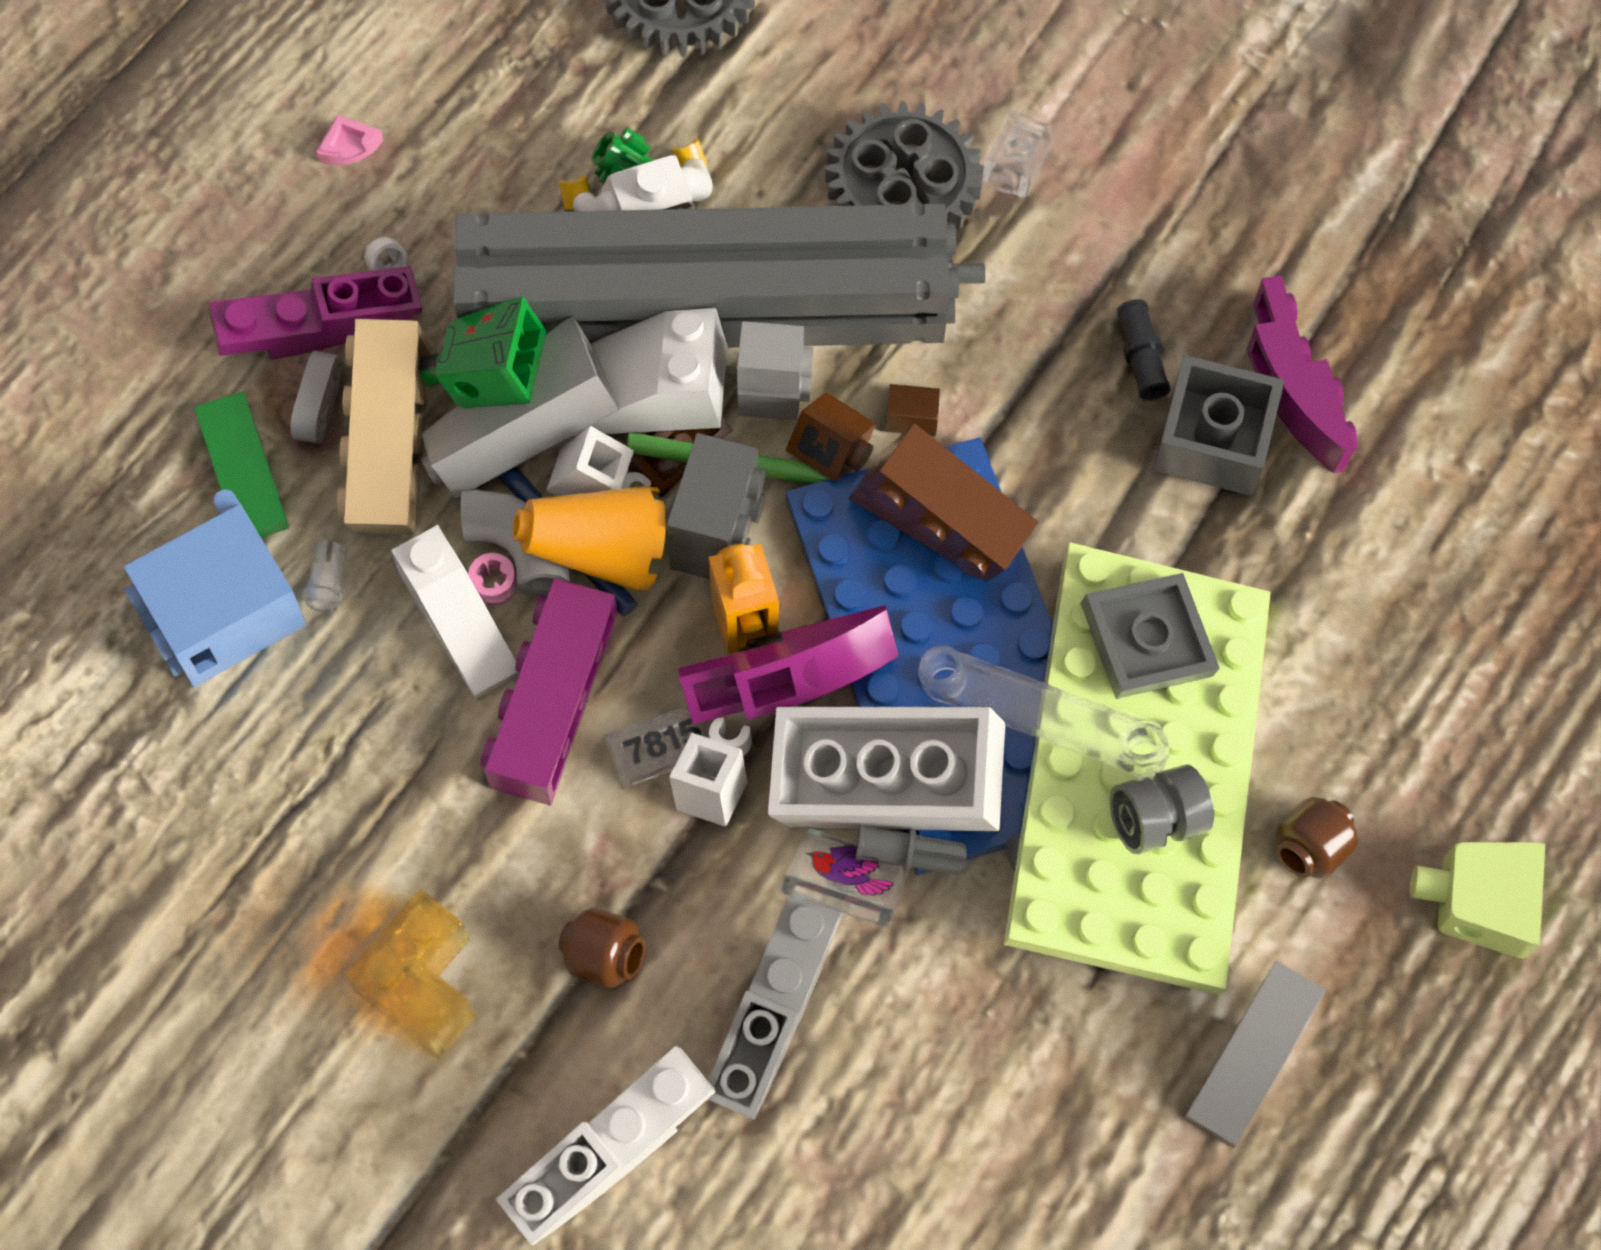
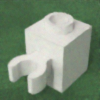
(593, 464)
(711, 774)

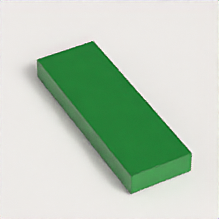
(241, 460)

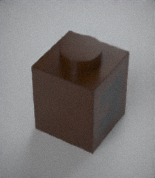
(832, 437)

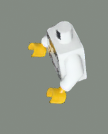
(656, 185)

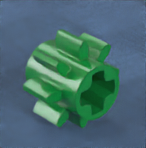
(619, 153)

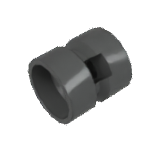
(1169, 805)

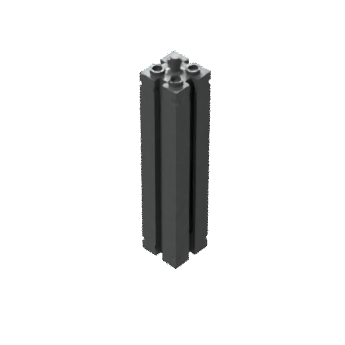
(829, 268)

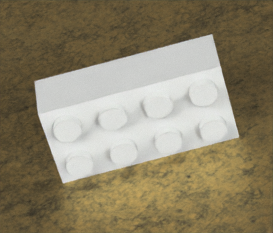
(887, 768)

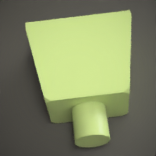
(1488, 894)

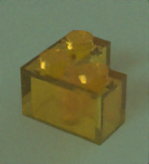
(403, 973)

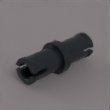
(1143, 350)

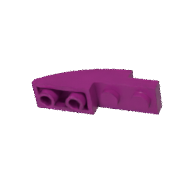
(315, 317)
(1310, 394)
(792, 671)

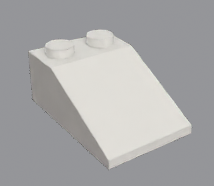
(665, 373)

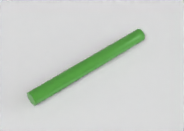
(680, 452)

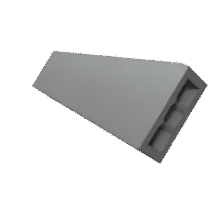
(484, 442)

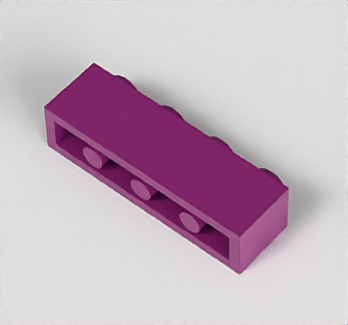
(550, 691)

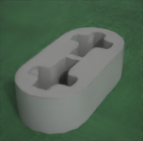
(316, 397)

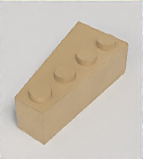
(383, 426)

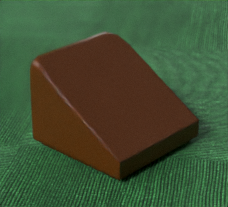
(911, 406)

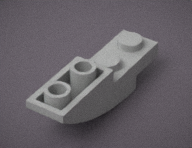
(773, 1006)

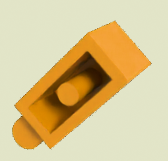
(743, 595)

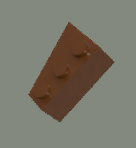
(944, 505)

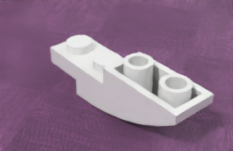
(606, 1147)

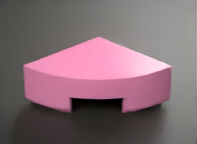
(348, 142)

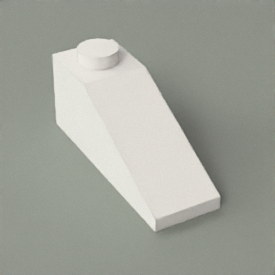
(455, 611)

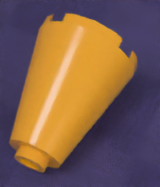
(597, 533)

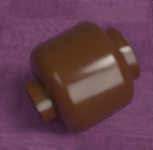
(1316, 838)
(602, 948)

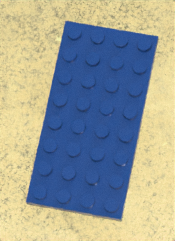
(929, 603)

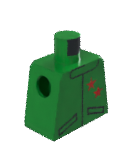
(489, 356)

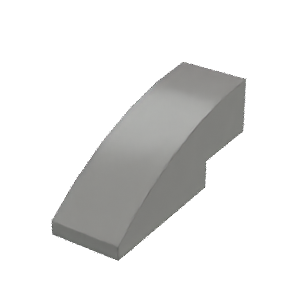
(1255, 1053)

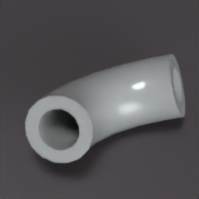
(489, 519)

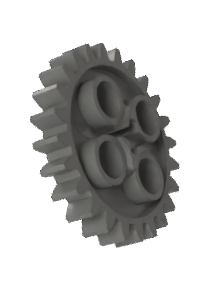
(658, 22)
(940, 157)

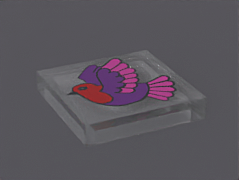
(831, 877)

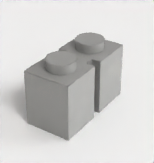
(773, 370)

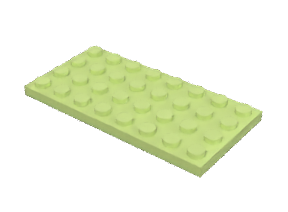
(1073, 878)

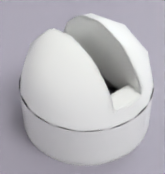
(391, 247)

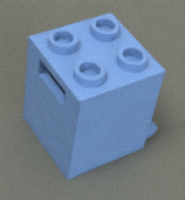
(213, 595)

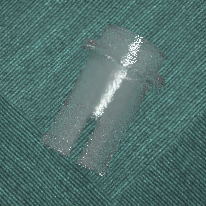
(324, 585)

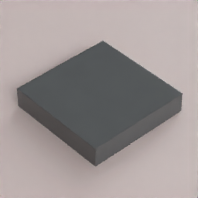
(1149, 635)

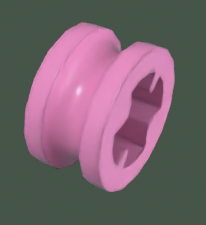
(487, 563)

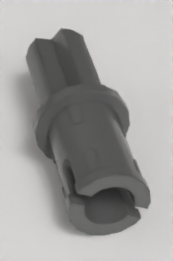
(910, 850)

